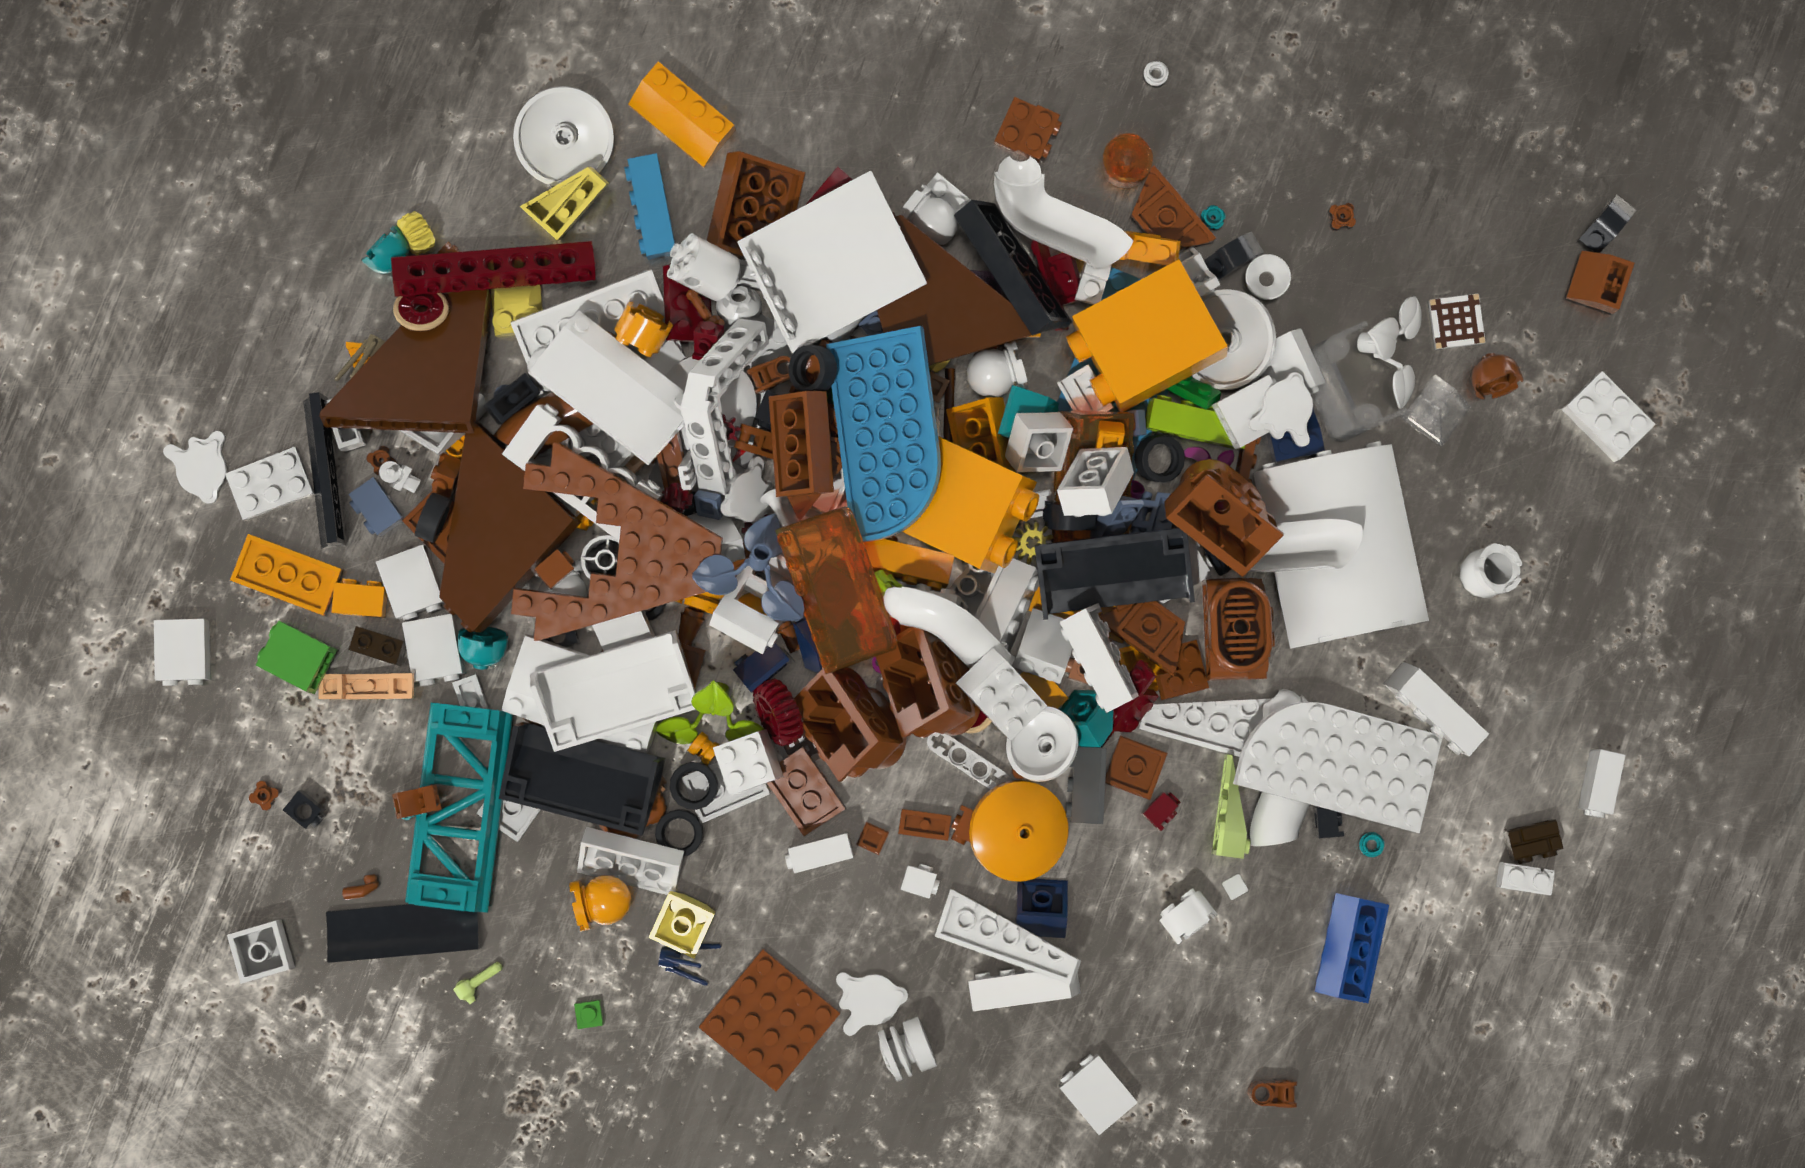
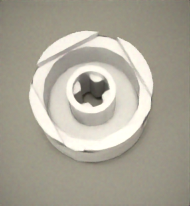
(1187, 916)

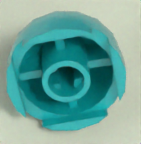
(384, 248)
(482, 648)

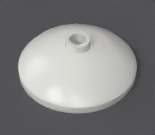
(1028, 749)

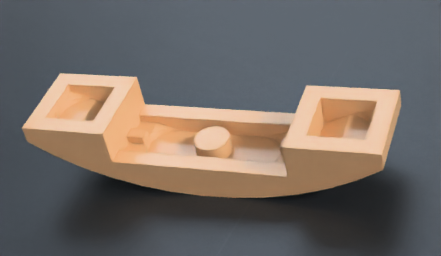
(367, 686)

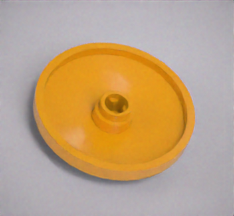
(998, 824)

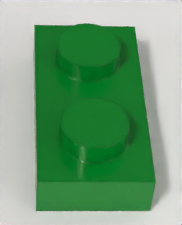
(1196, 392)

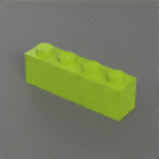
(1186, 421)

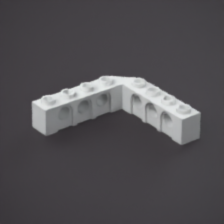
(702, 403)

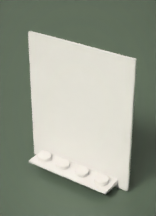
(832, 262)

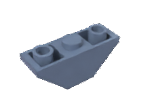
(1119, 520)

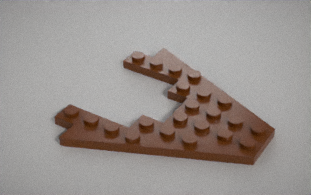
(654, 552)

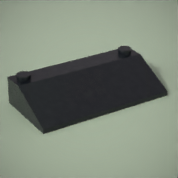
(1114, 570)
(583, 781)

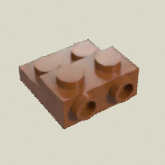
(1028, 129)

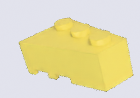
(566, 202)

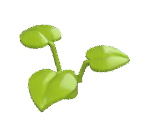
(710, 700)

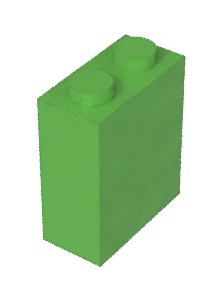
(295, 657)

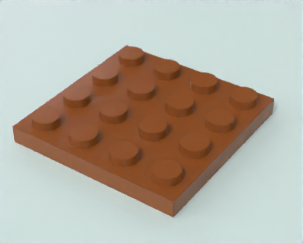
(769, 1020)

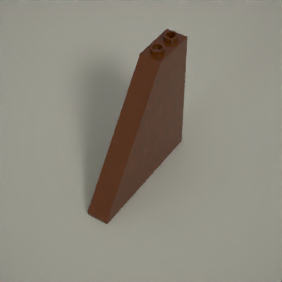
(953, 307)
(421, 376)
(496, 532)

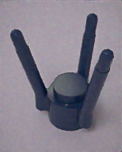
(671, 959)

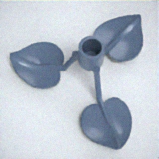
(717, 575)

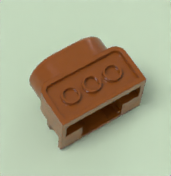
(1232, 530)
(1226, 651)
(924, 688)
(849, 723)

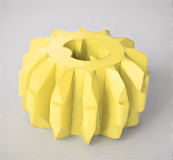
(416, 232)
(1031, 534)

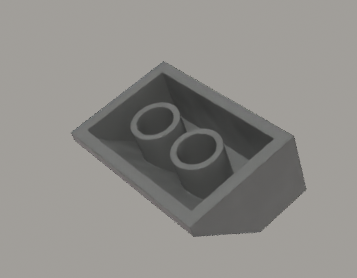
(1087, 786)

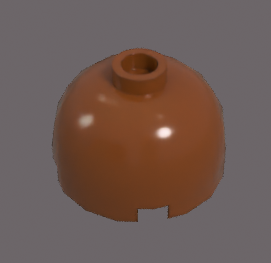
(1495, 375)

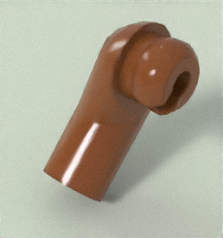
(361, 890)

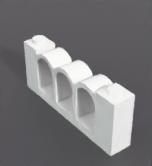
(532, 437)
(743, 622)

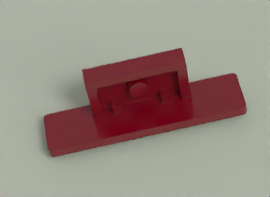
(1059, 273)
(1127, 716)

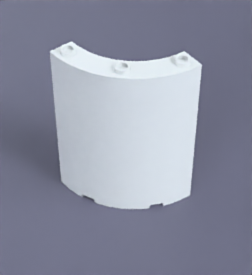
(1382, 579)

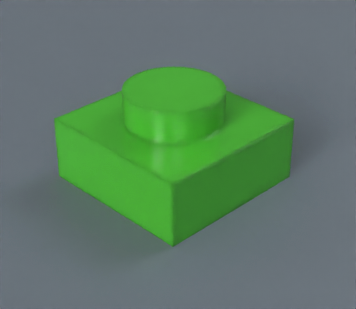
(588, 1014)

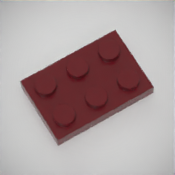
(680, 310)

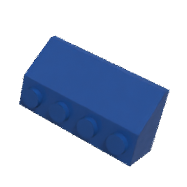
(1351, 948)

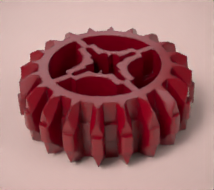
(778, 712)

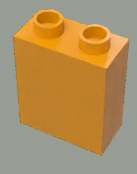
(1146, 337)
(975, 509)

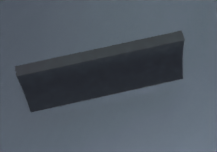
(1012, 267)
(324, 474)
(399, 932)

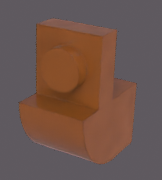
(416, 801)

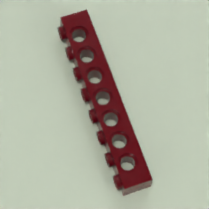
(493, 268)

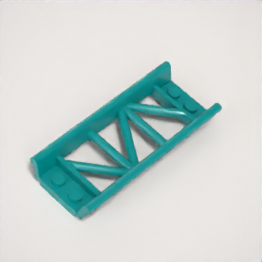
(461, 892)

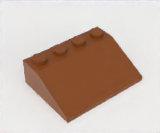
(751, 197)

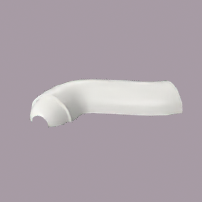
(1055, 223)
(1326, 545)
(946, 620)
(1275, 817)

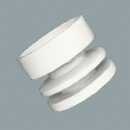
(907, 1049)

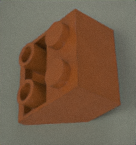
(1600, 281)

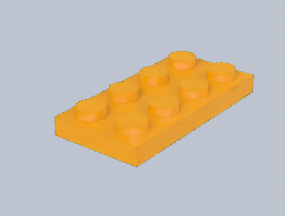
(286, 574)

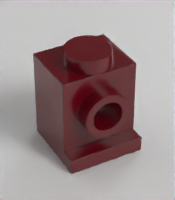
(705, 337)
(1161, 810)

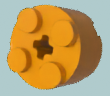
(642, 328)

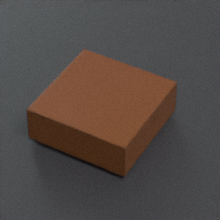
(872, 838)

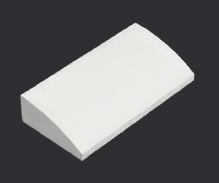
(630, 860)

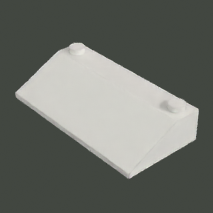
(611, 387)
(542, 655)
(613, 690)

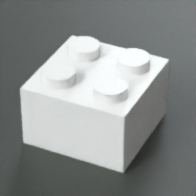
(1038, 442)
(748, 762)
(260, 951)

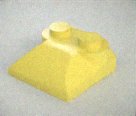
(513, 304)
(682, 923)

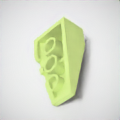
(1230, 825)

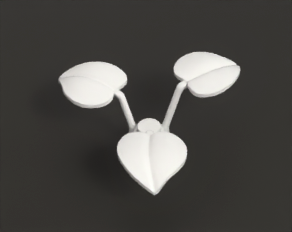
(1382, 342)

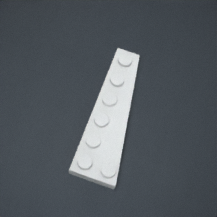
(989, 933)

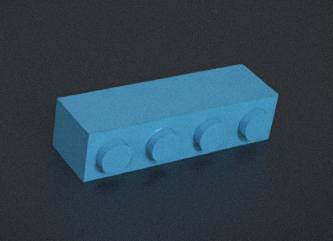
(651, 205)

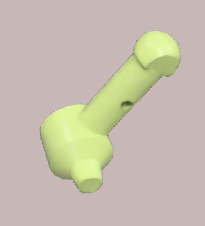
(466, 988)

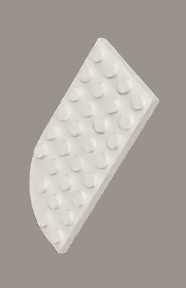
(1342, 763)

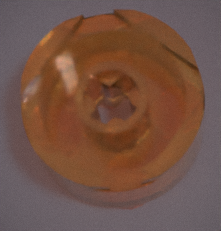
(1139, 154)

